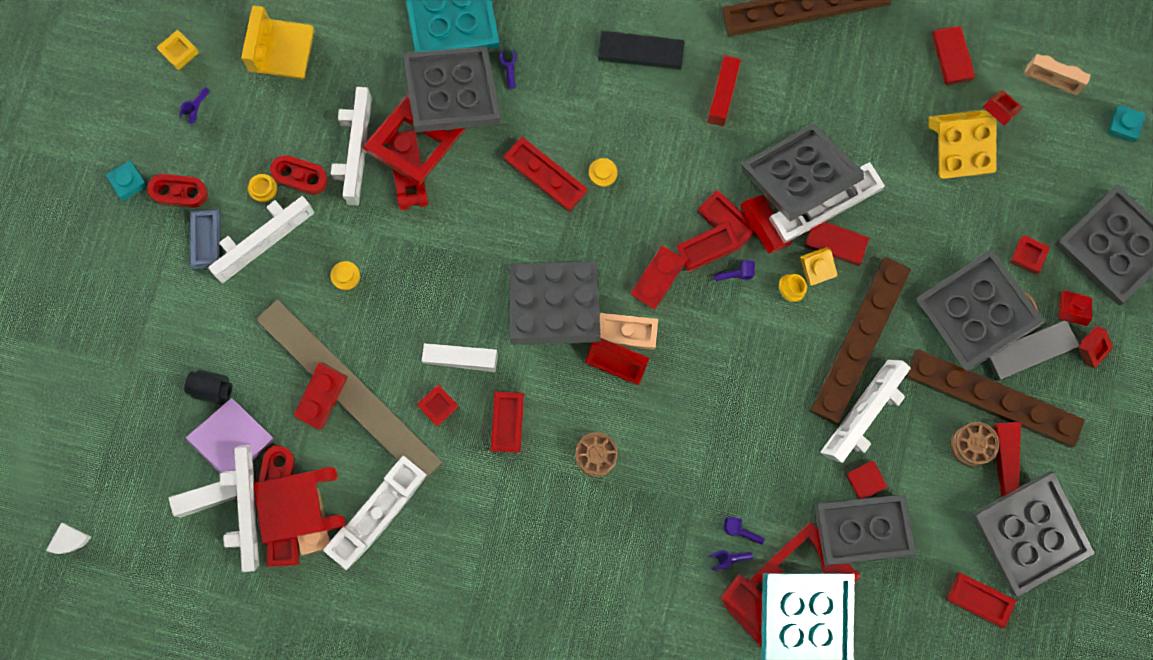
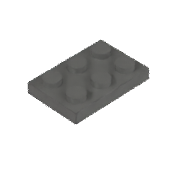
(865, 530)

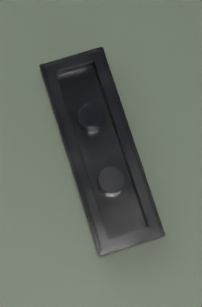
(641, 50)

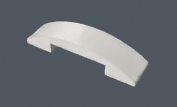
(376, 513)

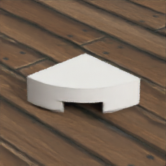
(67, 540)

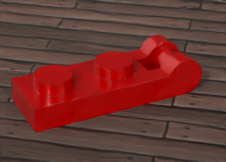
(406, 146)

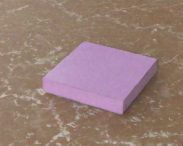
(225, 431)

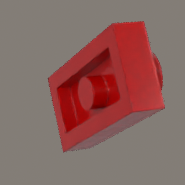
(658, 277)
(320, 396)

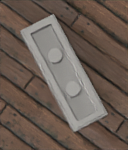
(1033, 350)

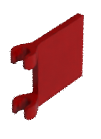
(291, 506)

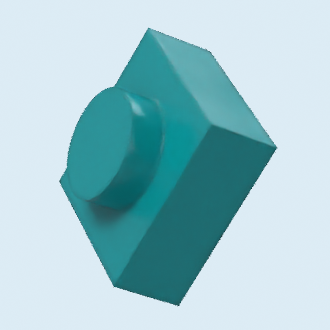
(1126, 123)
(126, 180)

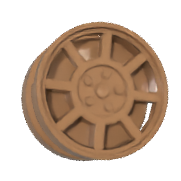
(974, 444)
(596, 454)

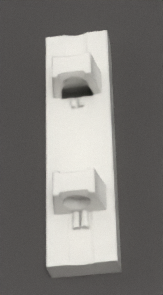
(359, 122)
(839, 203)
(262, 239)
(851, 430)
(246, 537)

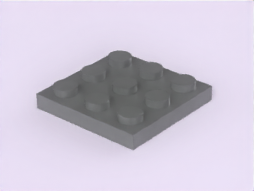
(451, 89)
(802, 172)
(1113, 245)
(554, 303)
(980, 310)
(1032, 533)

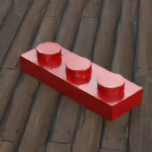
(545, 174)

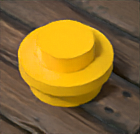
(603, 172)
(262, 188)
(345, 275)
(793, 287)

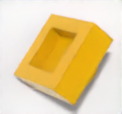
(177, 49)
(818, 266)

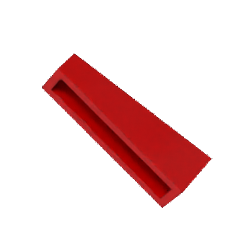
(724, 91)
(1008, 455)

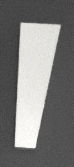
(460, 357)
(201, 499)

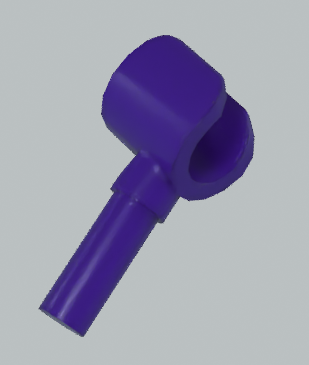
(510, 68)
(192, 107)
(745, 272)
(733, 526)
(725, 559)

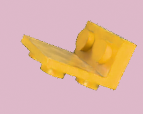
(276, 46)
(965, 143)

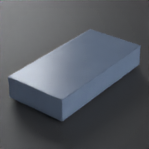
(205, 238)

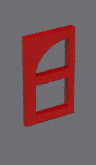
(402, 114)
(771, 566)

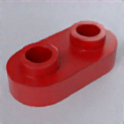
(300, 174)
(179, 190)
(270, 470)

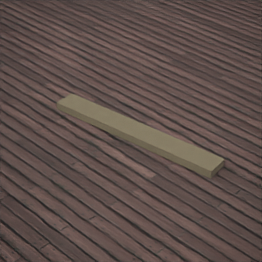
(354, 395)

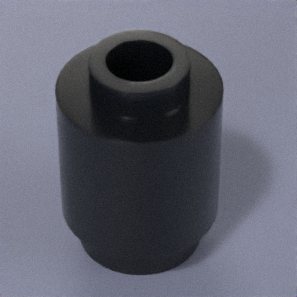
(208, 386)

